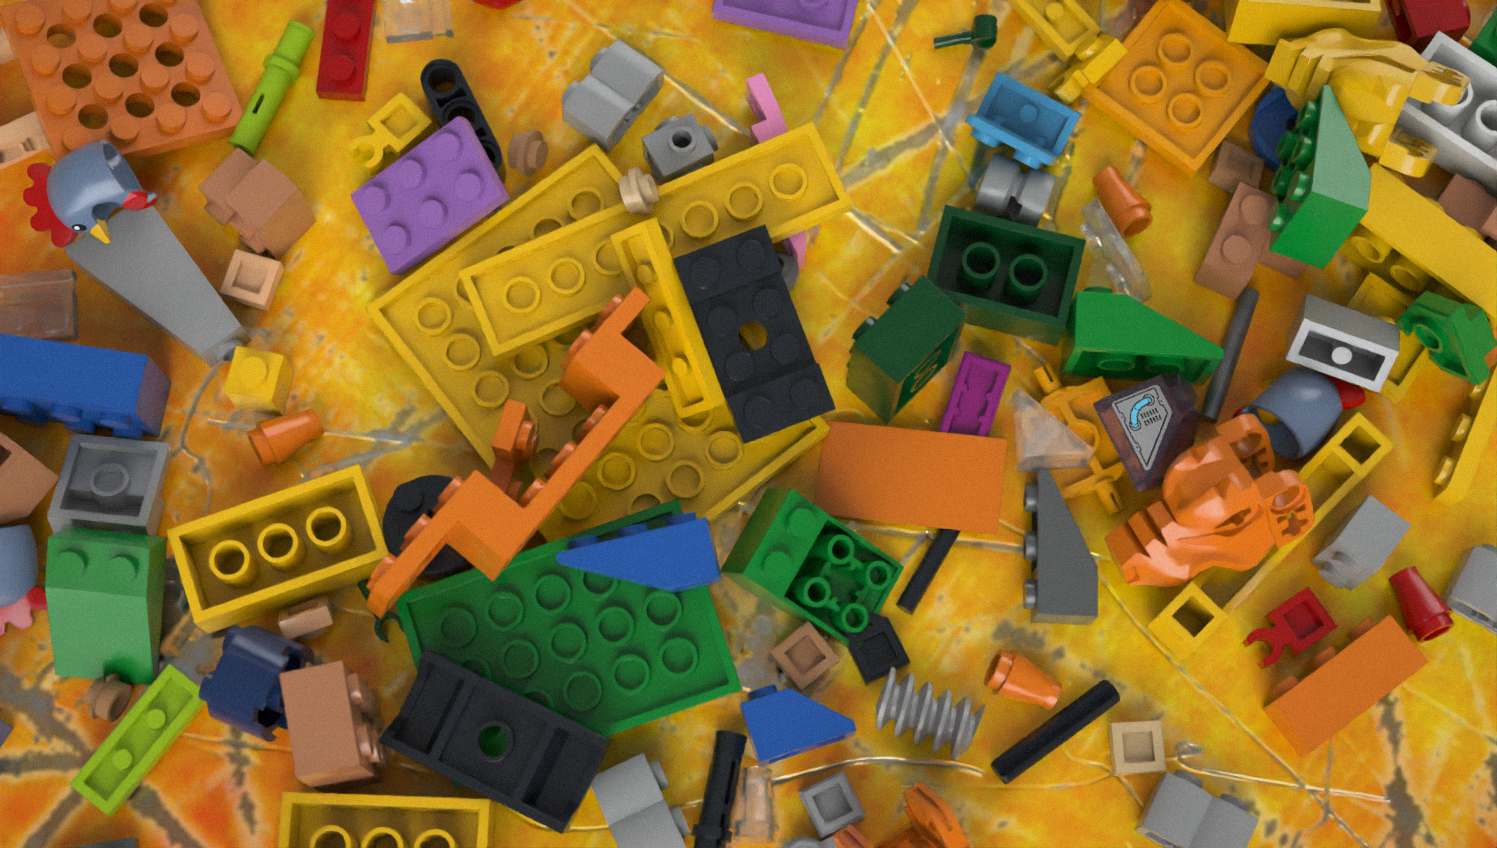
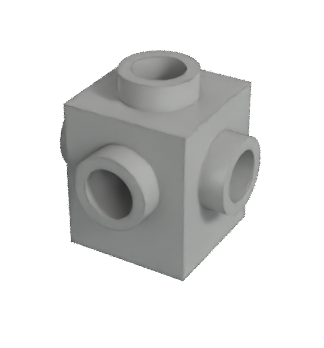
(678, 148)

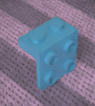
(1023, 120)

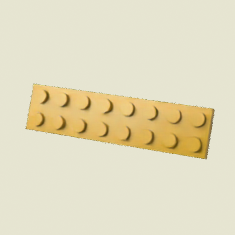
(575, 270)

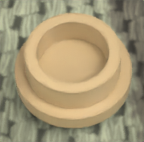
(638, 192)

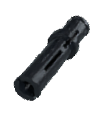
(720, 791)

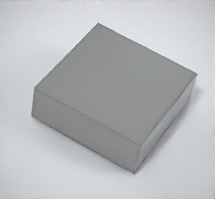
(831, 804)

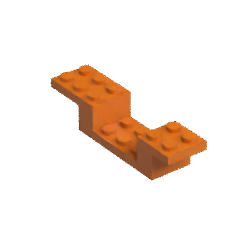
(482, 521)

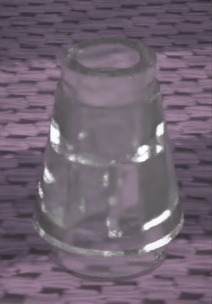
(755, 809)

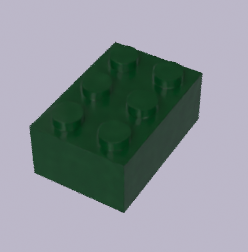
(1006, 273)
(903, 347)

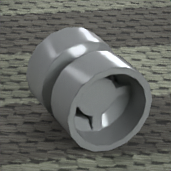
(1013, 191)

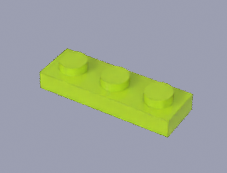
(139, 741)

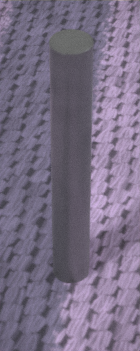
(1232, 347)

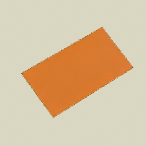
(911, 476)

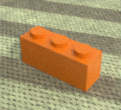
(1343, 683)

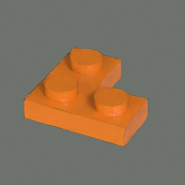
(512, 447)

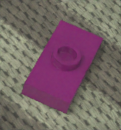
(975, 396)

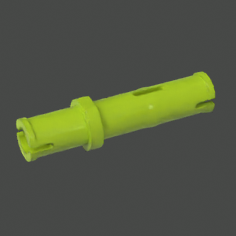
(279, 72)

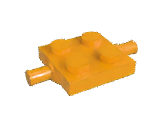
(1076, 411)

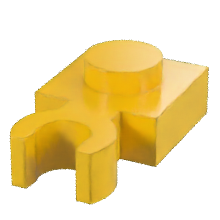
(1091, 62)
(395, 128)

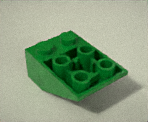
(1319, 184)
(808, 562)

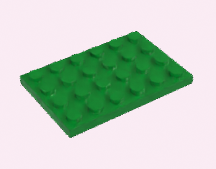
(577, 638)

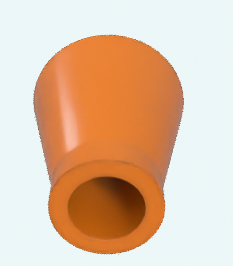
(1122, 203)
(283, 436)
(1021, 680)

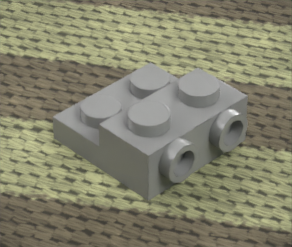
(111, 485)

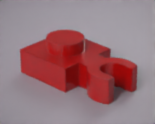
(1295, 625)

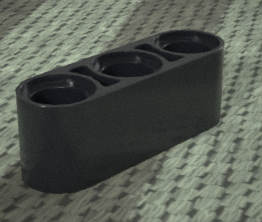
(459, 102)

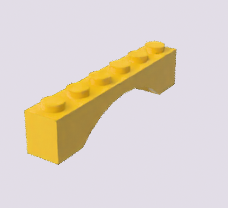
(1220, 590)

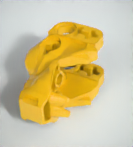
(1371, 88)

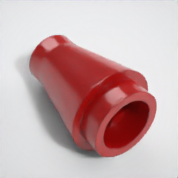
(1420, 606)

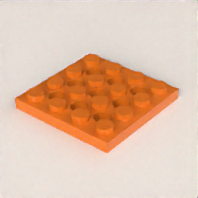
(60, 106)

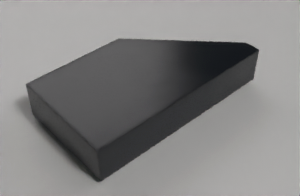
(878, 651)

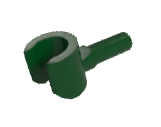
(982, 34)
(389, 615)

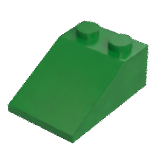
(1131, 341)
(105, 603)

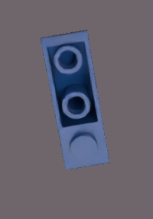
(661, 558)

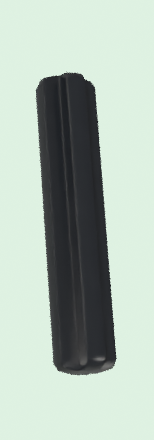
(1055, 731)

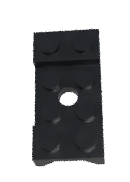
(743, 284)
(546, 757)

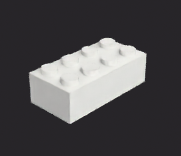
(1463, 131)

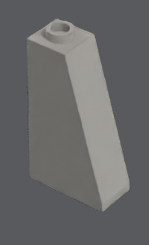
(161, 283)

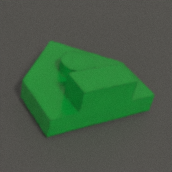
(1454, 333)

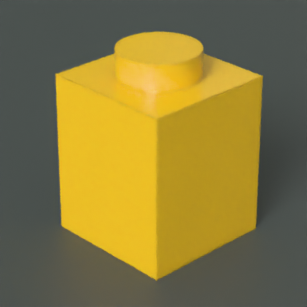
(259, 381)

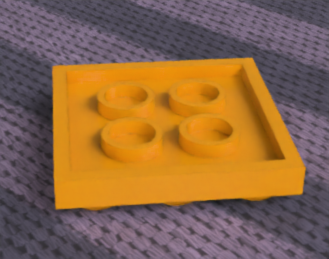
(1180, 85)

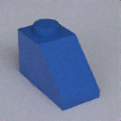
(790, 724)

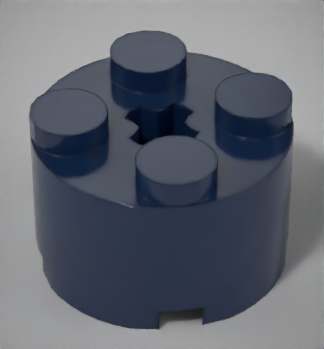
(247, 681)

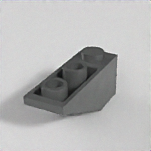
(1062, 568)

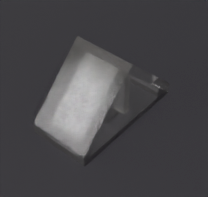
(1043, 439)

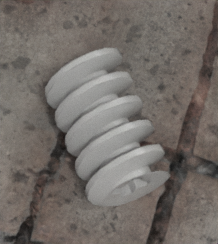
(927, 715)

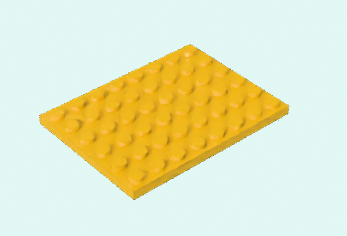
(656, 452)

